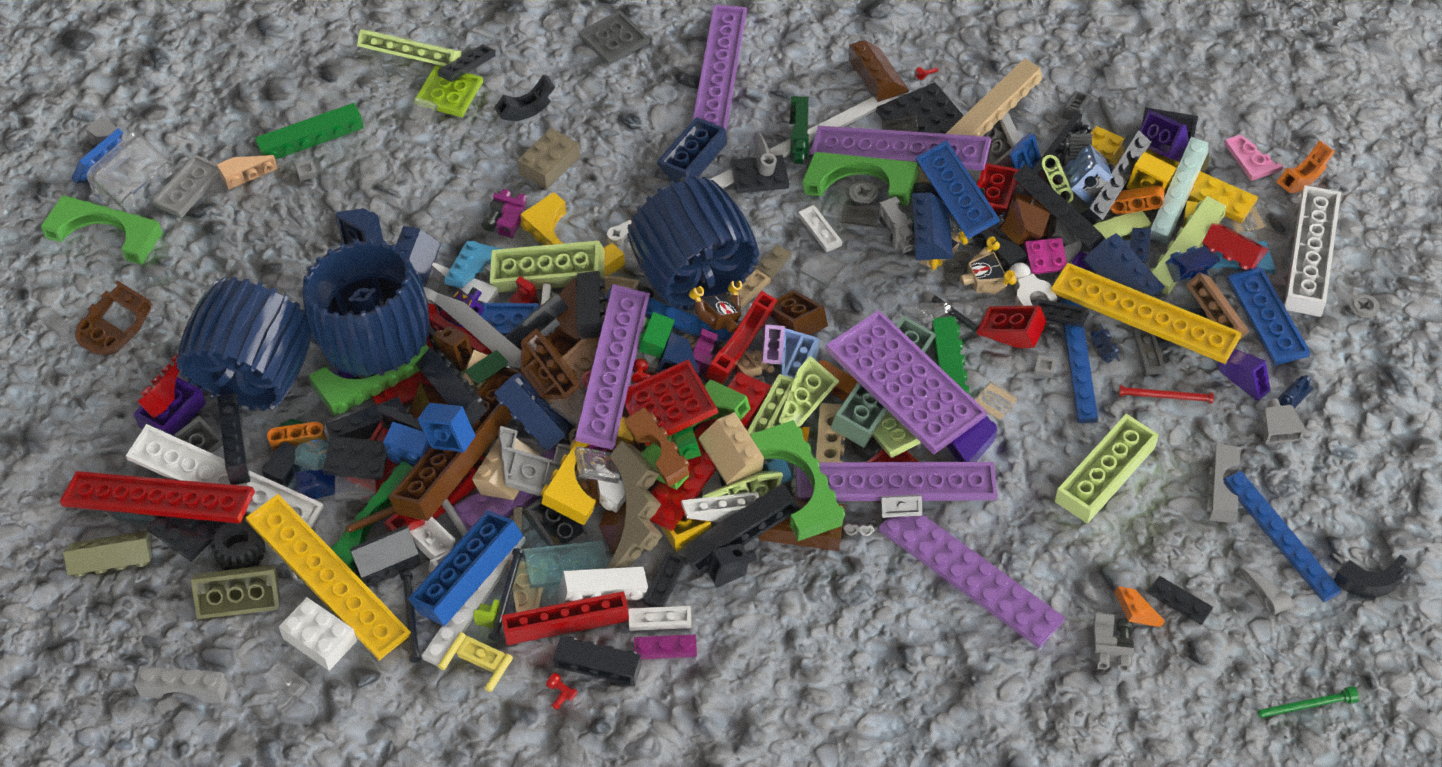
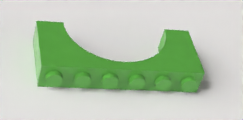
(829, 168)
(73, 214)
(342, 393)
(725, 400)
(822, 510)

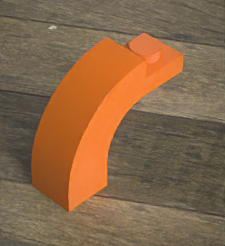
(1308, 171)

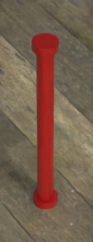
(1166, 394)

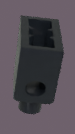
(729, 564)

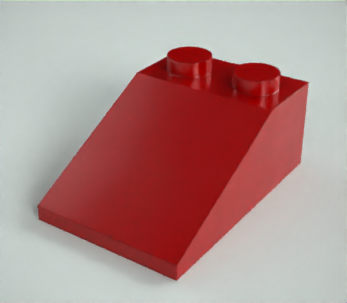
(1013, 325)

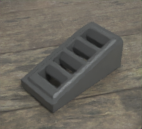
(1074, 105)

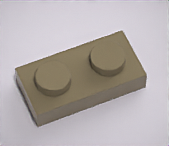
(774, 261)

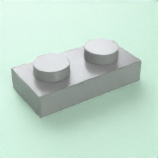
(901, 505)

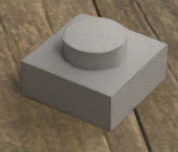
(306, 170)
(1045, 366)

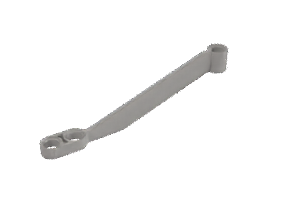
(476, 326)

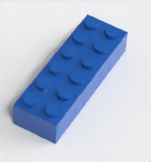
(465, 567)

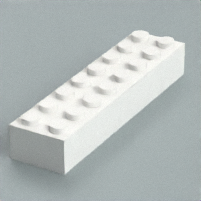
(1312, 251)

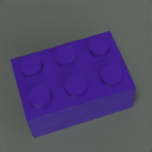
(184, 407)

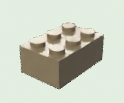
(548, 158)

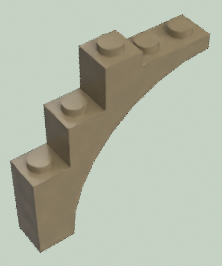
(640, 505)

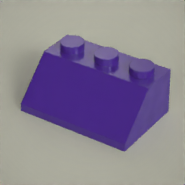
(1166, 135)

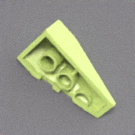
(807, 391)
(760, 482)

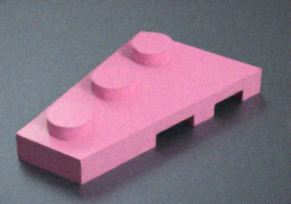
(1250, 159)

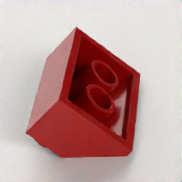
(998, 186)
(1234, 246)

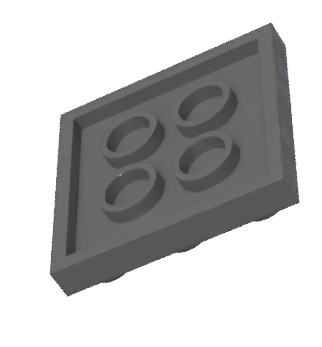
(614, 37)

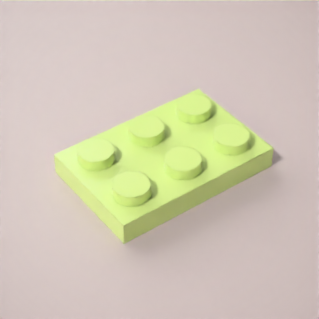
(894, 436)

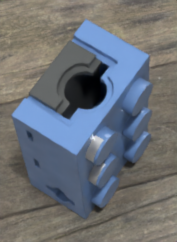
(1088, 173)

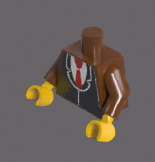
(719, 310)

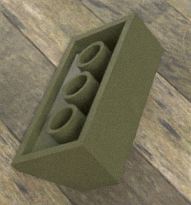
(108, 553)
(236, 591)

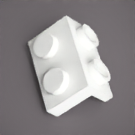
(432, 539)

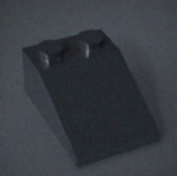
(554, 526)

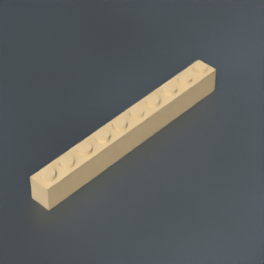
(996, 103)

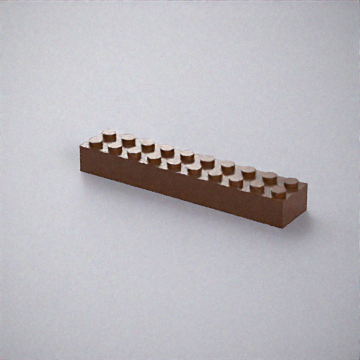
(442, 470)

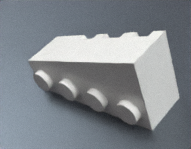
(597, 582)

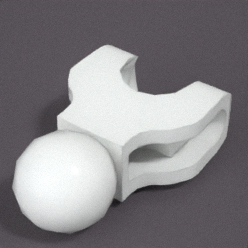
(1030, 287)

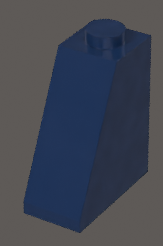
(675, 352)

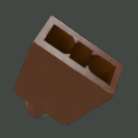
(454, 345)

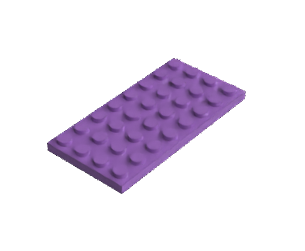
(906, 381)

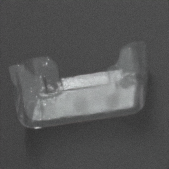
(126, 171)

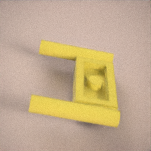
(480, 655)

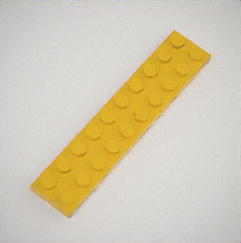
(1237, 201)
(1146, 313)
(328, 576)

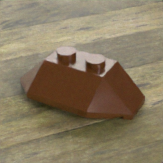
(568, 318)
(546, 368)
(613, 526)

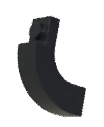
(528, 105)
(1367, 583)

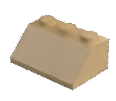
(731, 449)
(489, 476)

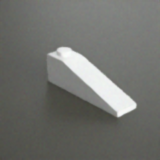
(489, 292)
(718, 507)

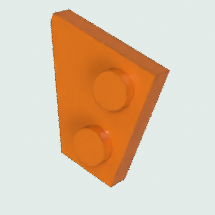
(1137, 608)

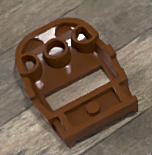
(103, 337)

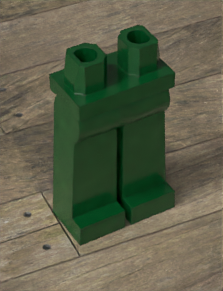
(799, 134)

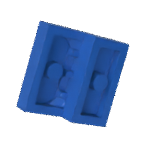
(1025, 152)

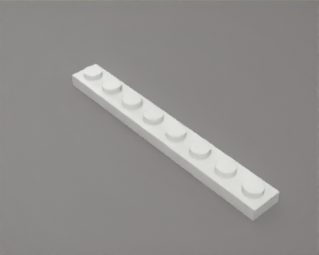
(464, 616)

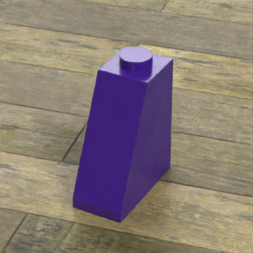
(1247, 373)
(974, 442)

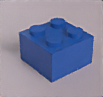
(446, 427)
(405, 444)

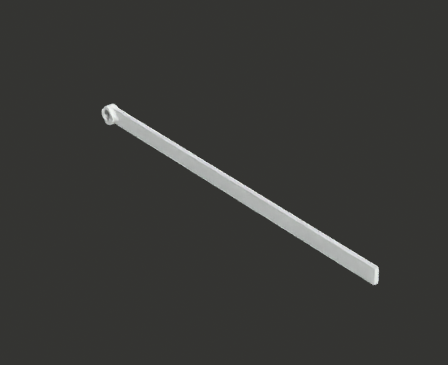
(726, 178)

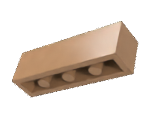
(1215, 303)

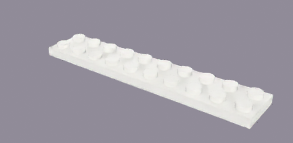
(186, 462)

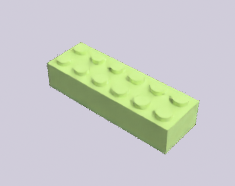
(545, 264)
(1106, 468)

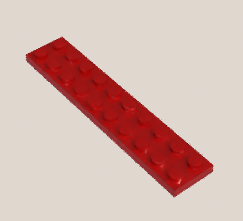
(701, 467)
(158, 496)

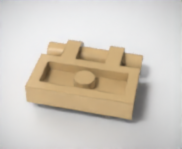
(752, 364)

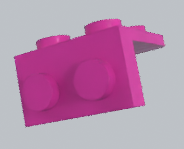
(1045, 255)

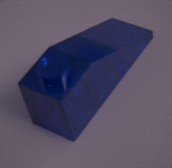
(315, 483)

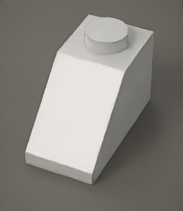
(611, 495)

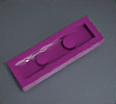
(666, 646)

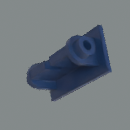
(1141, 242)
(1109, 350)
(1296, 392)

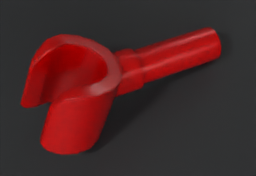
(923, 73)

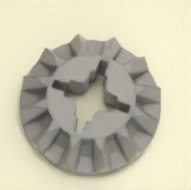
(866, 187)
(1362, 300)

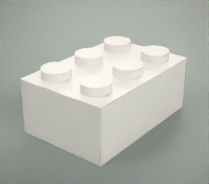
(318, 633)

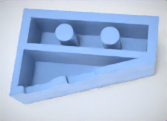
(796, 350)

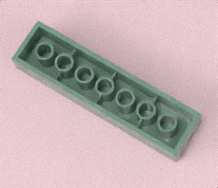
(861, 411)

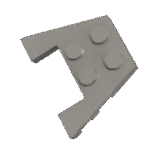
(526, 470)

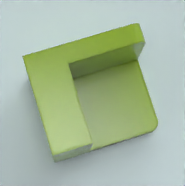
(486, 614)

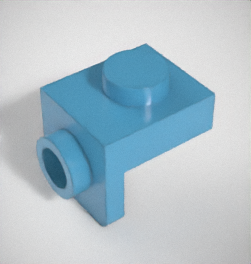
(780, 466)

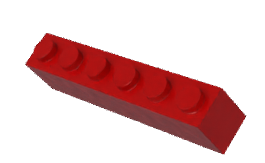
(565, 618)

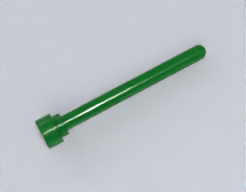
(1348, 695)

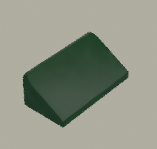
(486, 367)

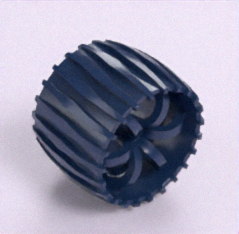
(691, 240)
(362, 280)
(244, 343)

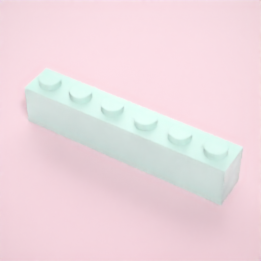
(1179, 190)

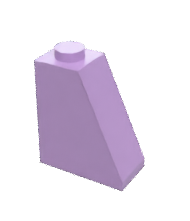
(772, 344)

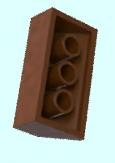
(876, 71)

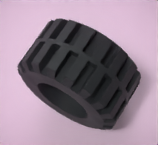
(232, 533)

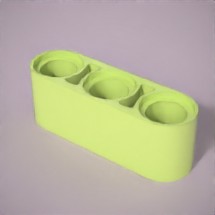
(1057, 169)

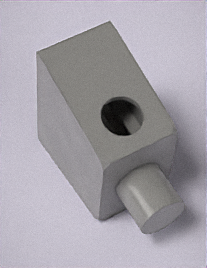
(1281, 423)

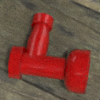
(640, 367)
(566, 692)

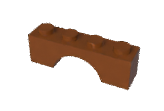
(644, 429)

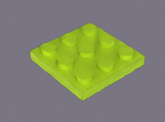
(450, 96)

